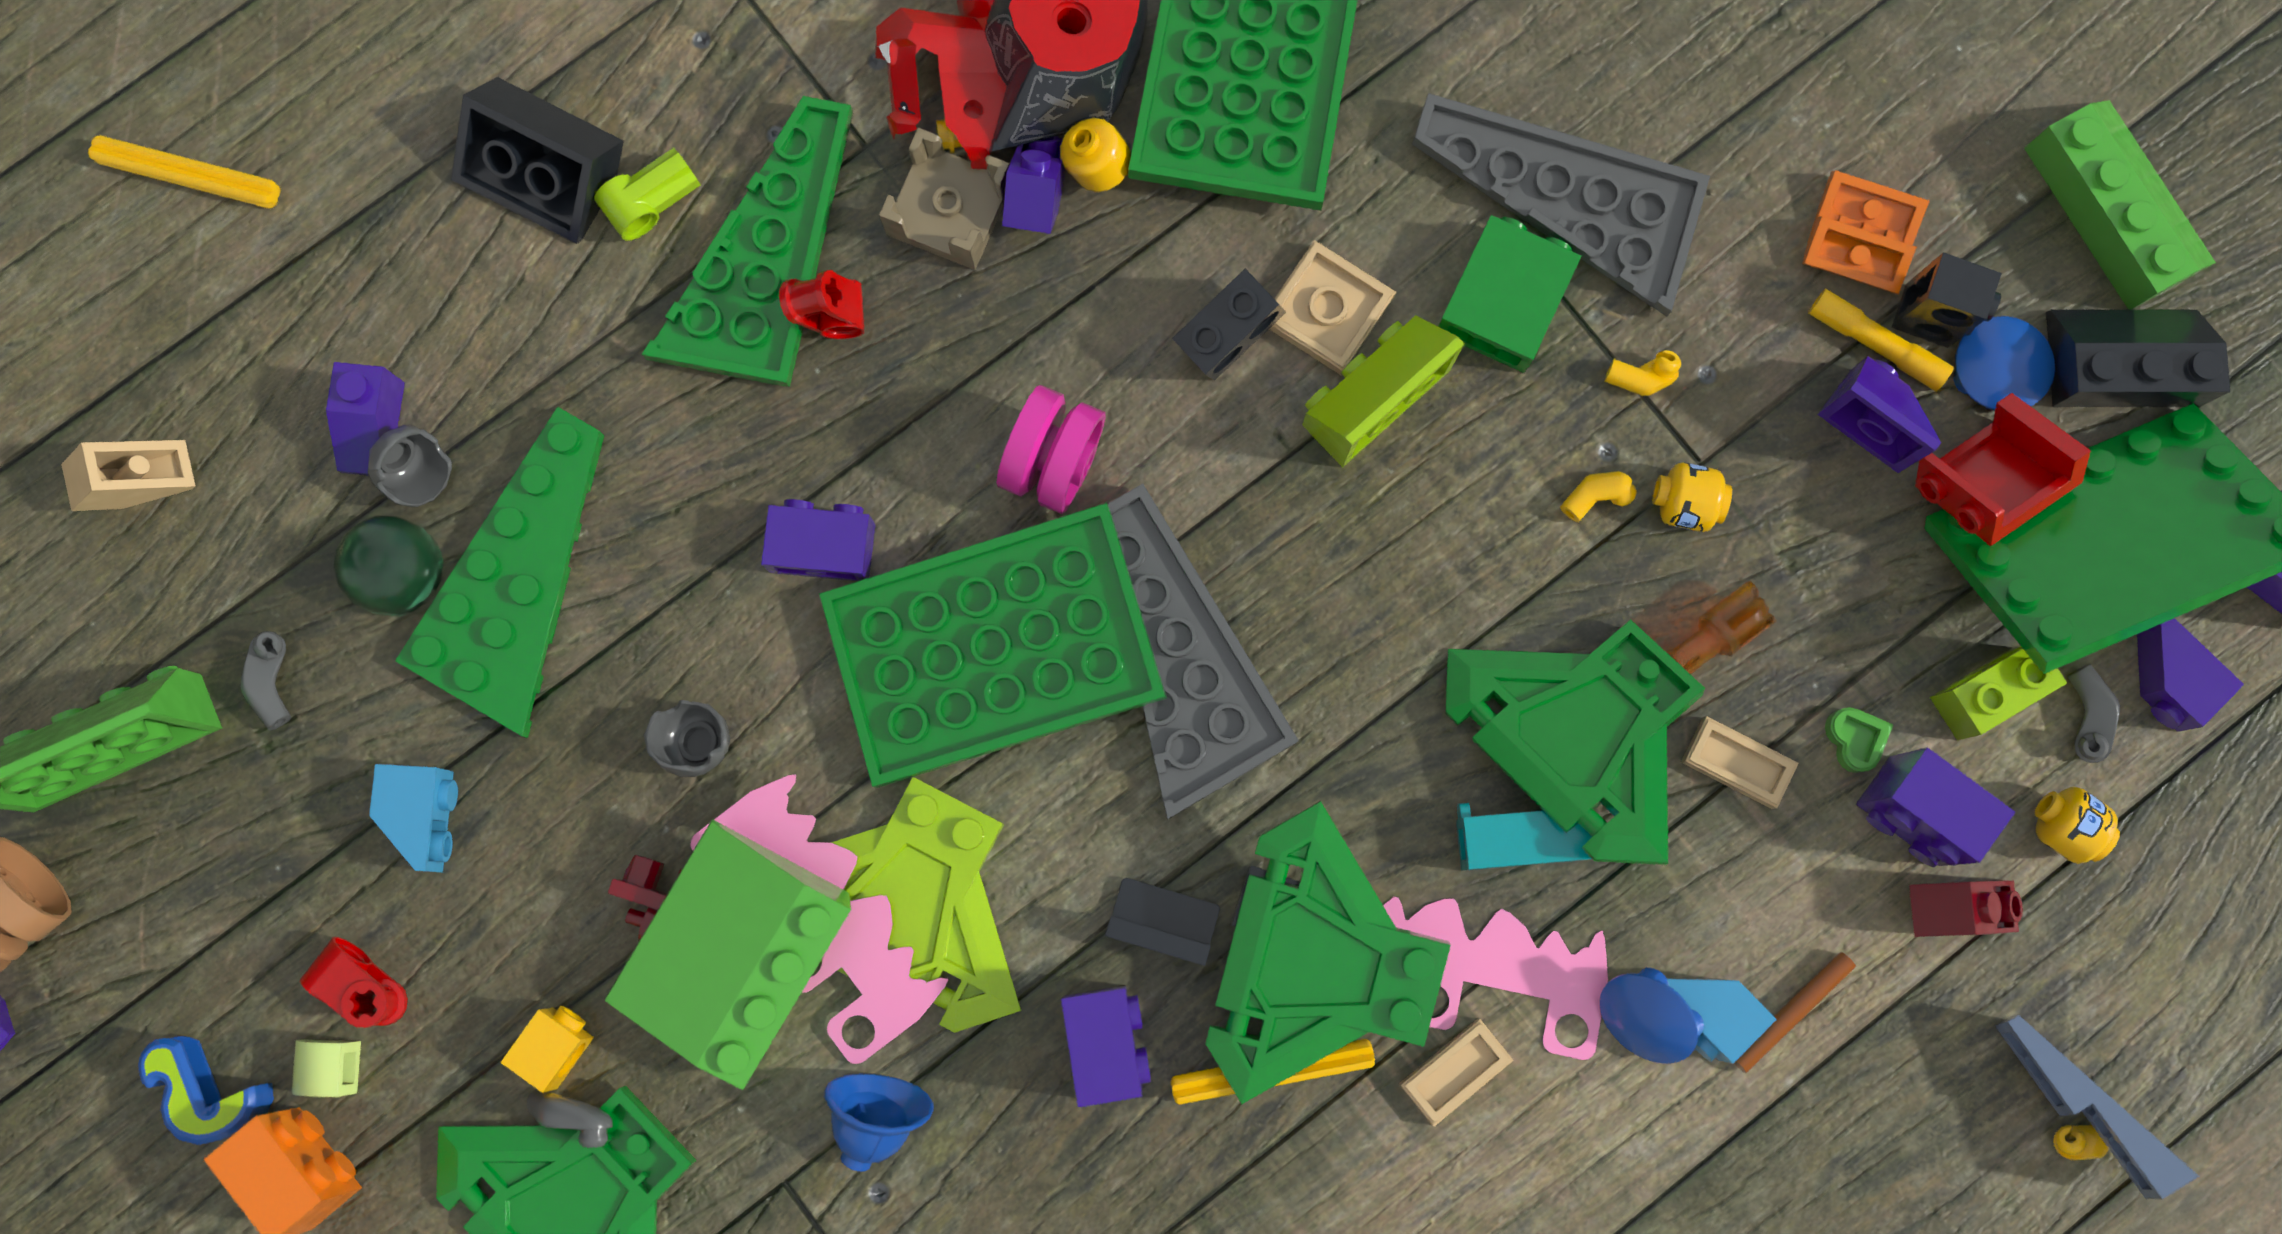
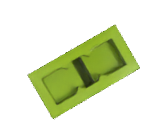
(1994, 693)

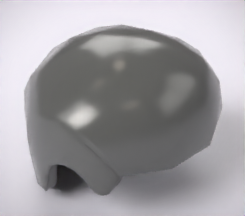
(409, 466)
(687, 739)

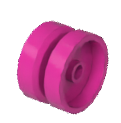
(1050, 449)

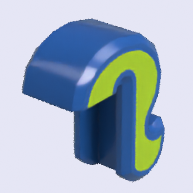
(191, 1097)

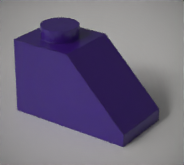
(359, 409)
(2181, 677)

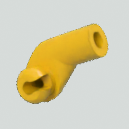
(1647, 378)
(1599, 487)

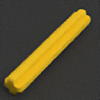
(184, 171)
(1213, 1084)

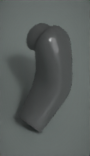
(259, 679)
(2100, 716)
(567, 1113)

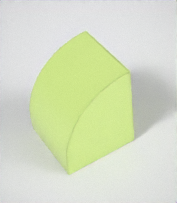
(326, 1068)

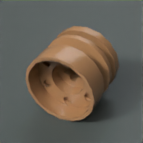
(29, 901)

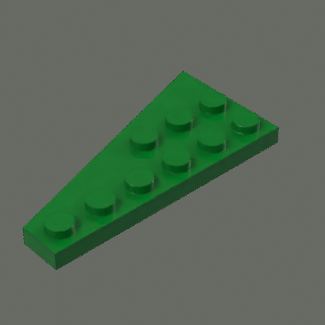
(732, 307)
(505, 595)

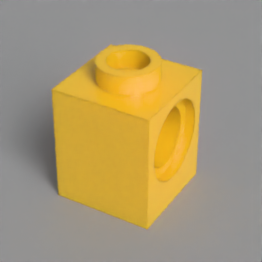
(548, 1048)

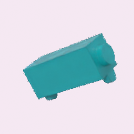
(1515, 840)

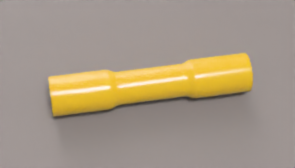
(1907, 356)

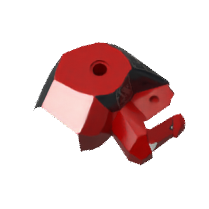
(1014, 66)

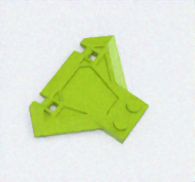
(931, 875)

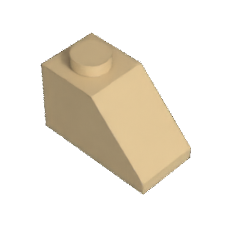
(126, 473)

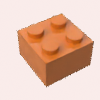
(284, 1172)

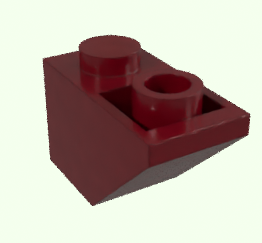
(1965, 908)

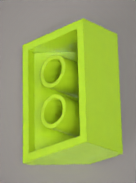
(1380, 387)

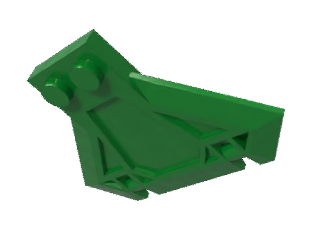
(1582, 733)
(1317, 962)
(556, 1185)

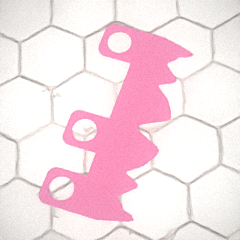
(860, 946)
(1510, 961)

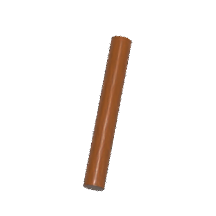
(1797, 1009)

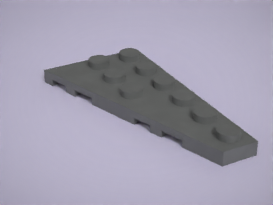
(1608, 204)
(1217, 707)

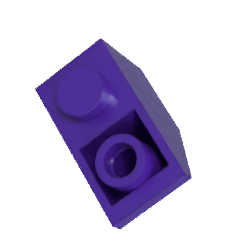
(1034, 186)

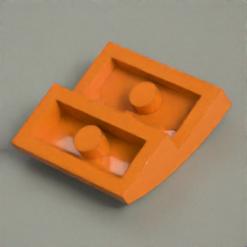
(1865, 232)

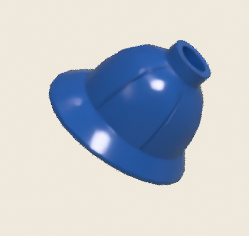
(874, 1116)

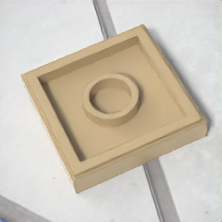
(1330, 307)

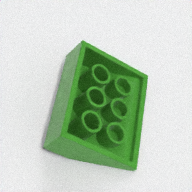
(104, 739)
(729, 953)

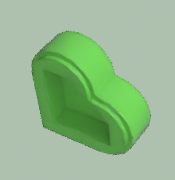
(1858, 738)

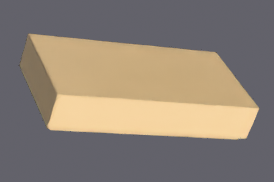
(1739, 762)
(1456, 1072)

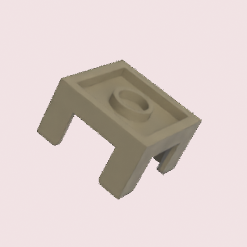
(946, 202)

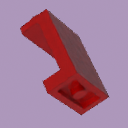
(2004, 471)

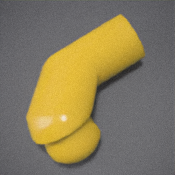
(2079, 1142)

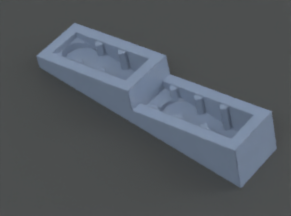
(2143, 1157)

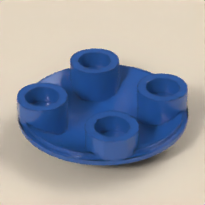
(2003, 360)
(1650, 1017)

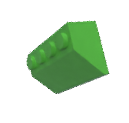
(2118, 203)

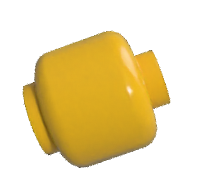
(1095, 154)

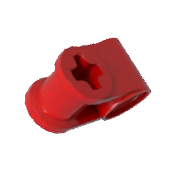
(825, 305)
(346, 982)

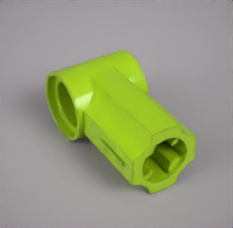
(637, 200)

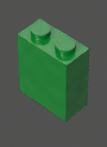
(1509, 292)

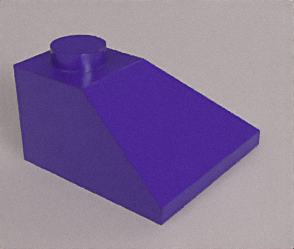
(1881, 415)

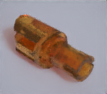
(1725, 628)

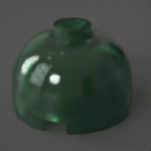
(387, 565)

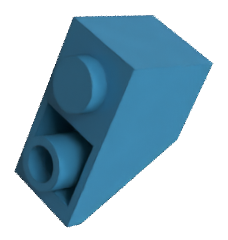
(413, 812)
(1729, 1014)

